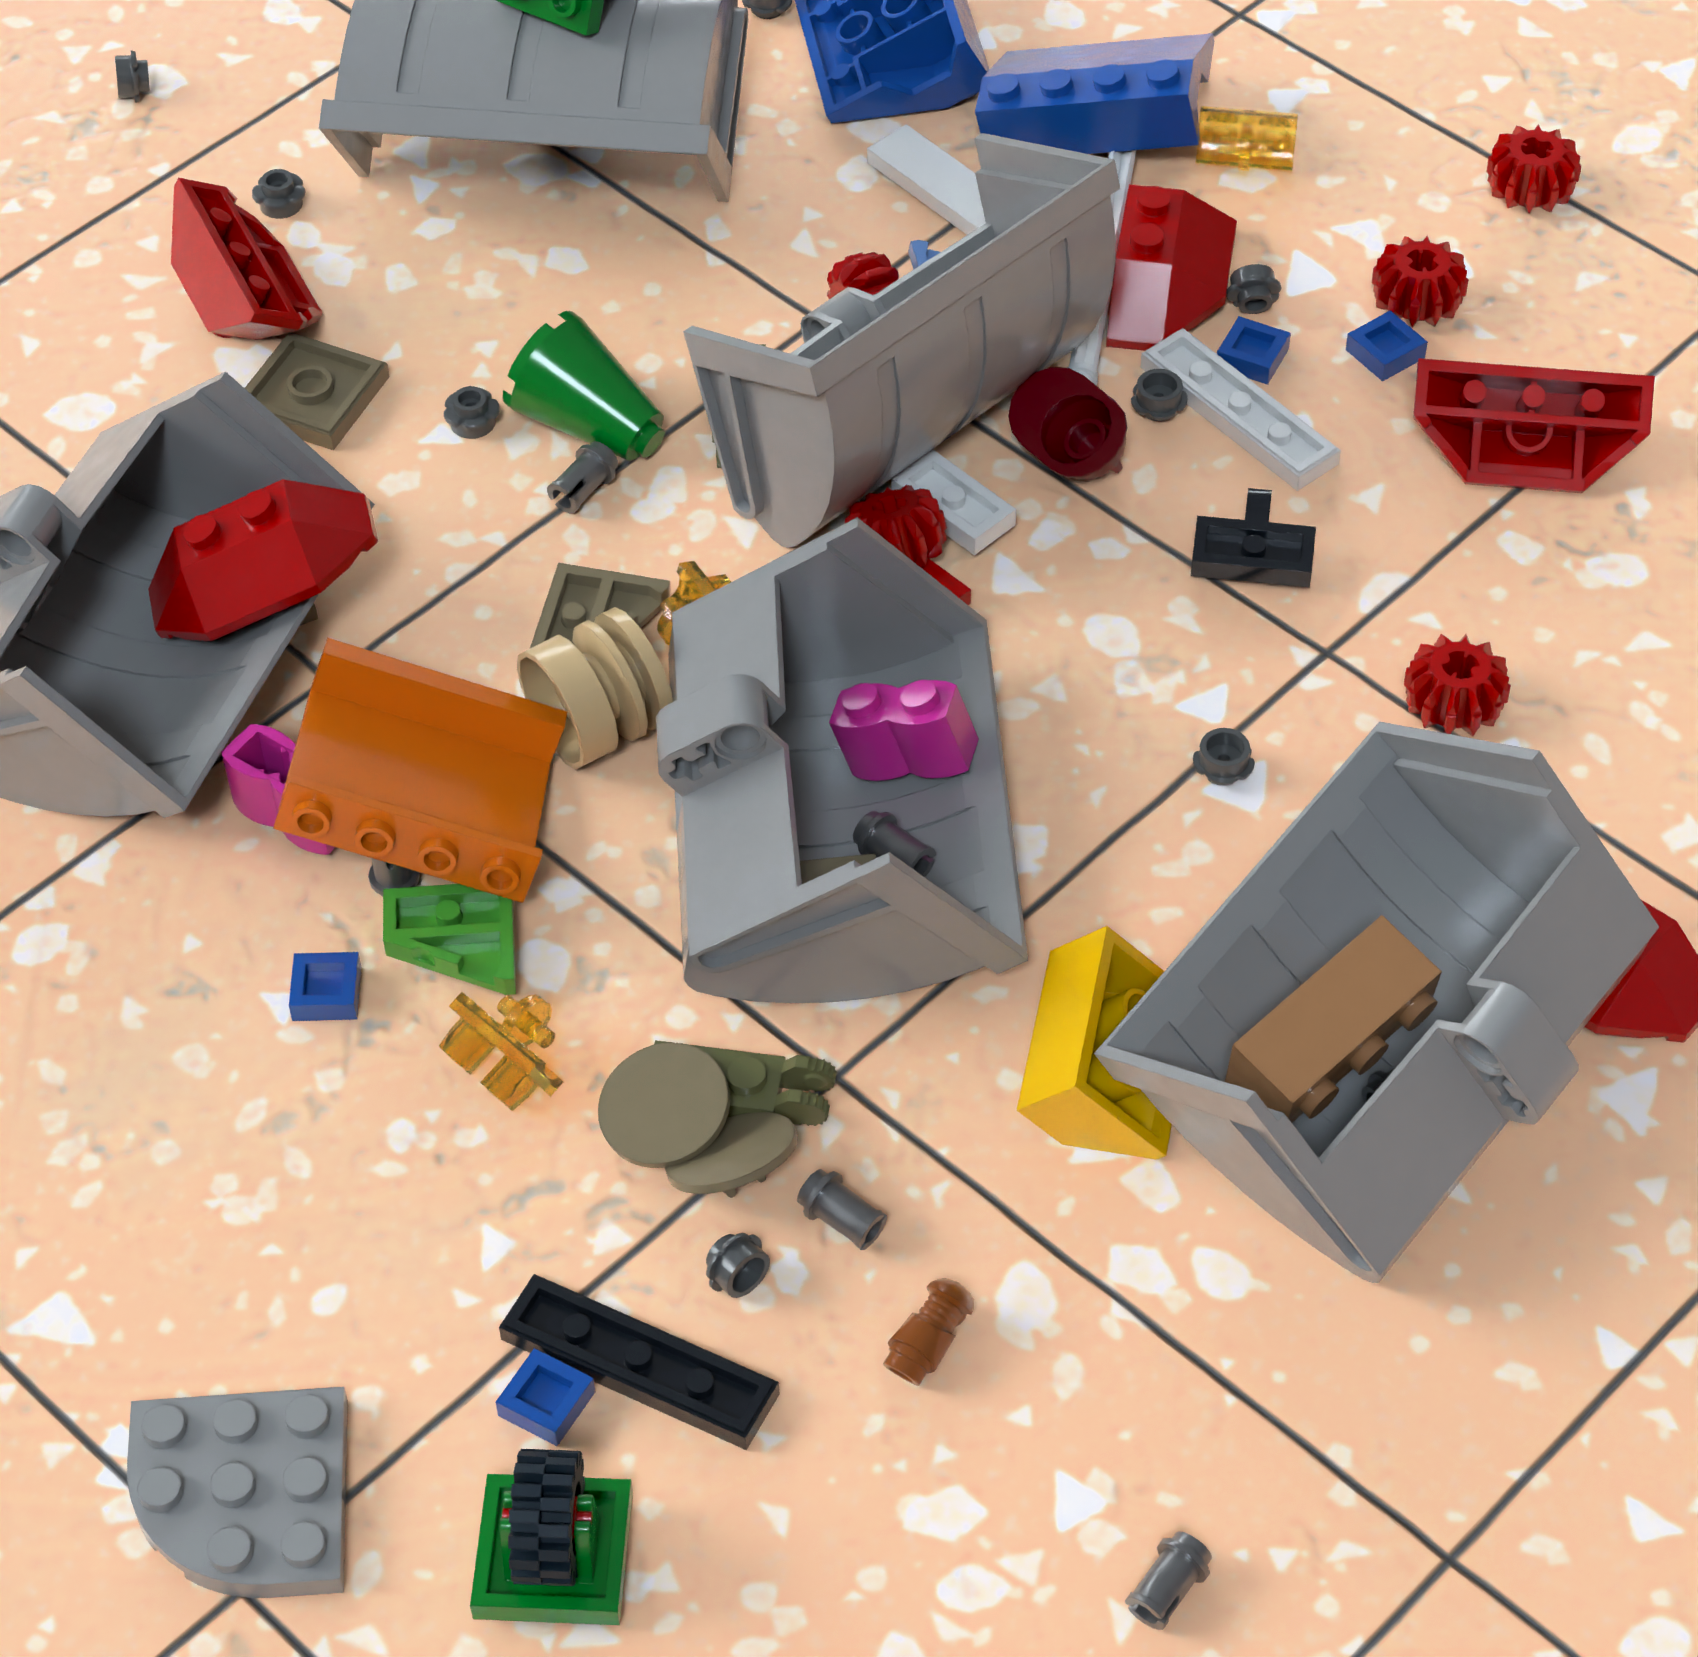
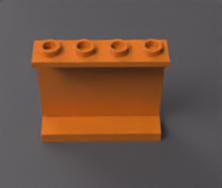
(421, 770)

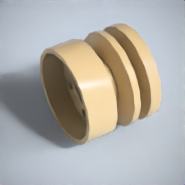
(603, 681)

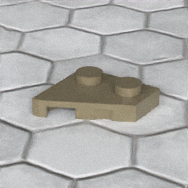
(586, 592)

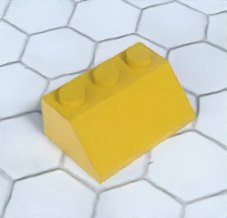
(1064, 1085)

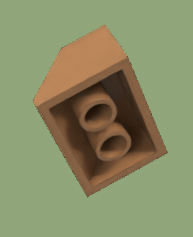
(1336, 1022)

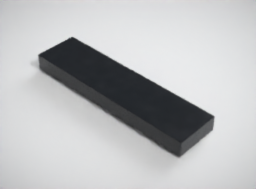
(641, 1361)

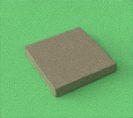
(317, 387)

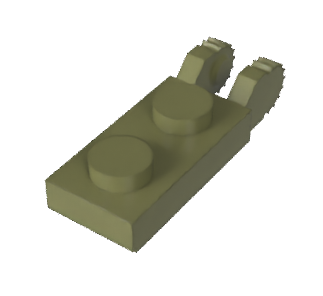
(758, 1083)

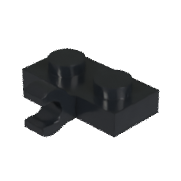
(1254, 547)

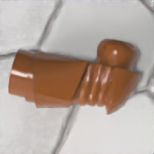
(927, 1335)

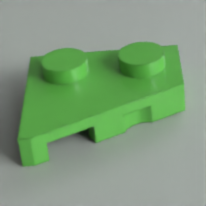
(453, 933)

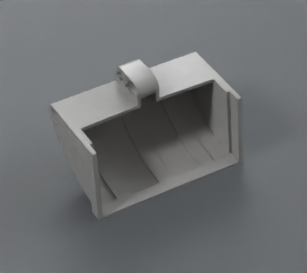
(484, 71)
(922, 356)
(89, 693)
(771, 788)
(1487, 877)

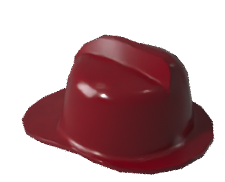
(1069, 424)

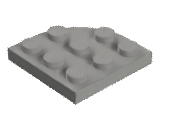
(244, 1488)

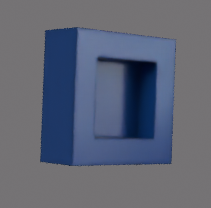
(1386, 345)
(1255, 349)
(325, 986)
(545, 1397)

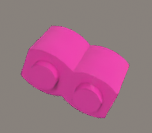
(904, 730)
(257, 774)

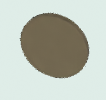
(664, 1105)
(741, 1154)

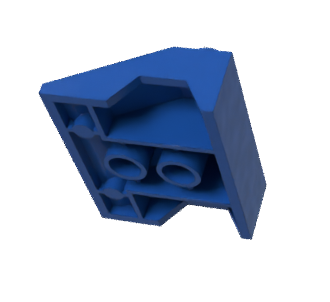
(891, 55)
(1099, 94)

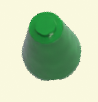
(582, 390)

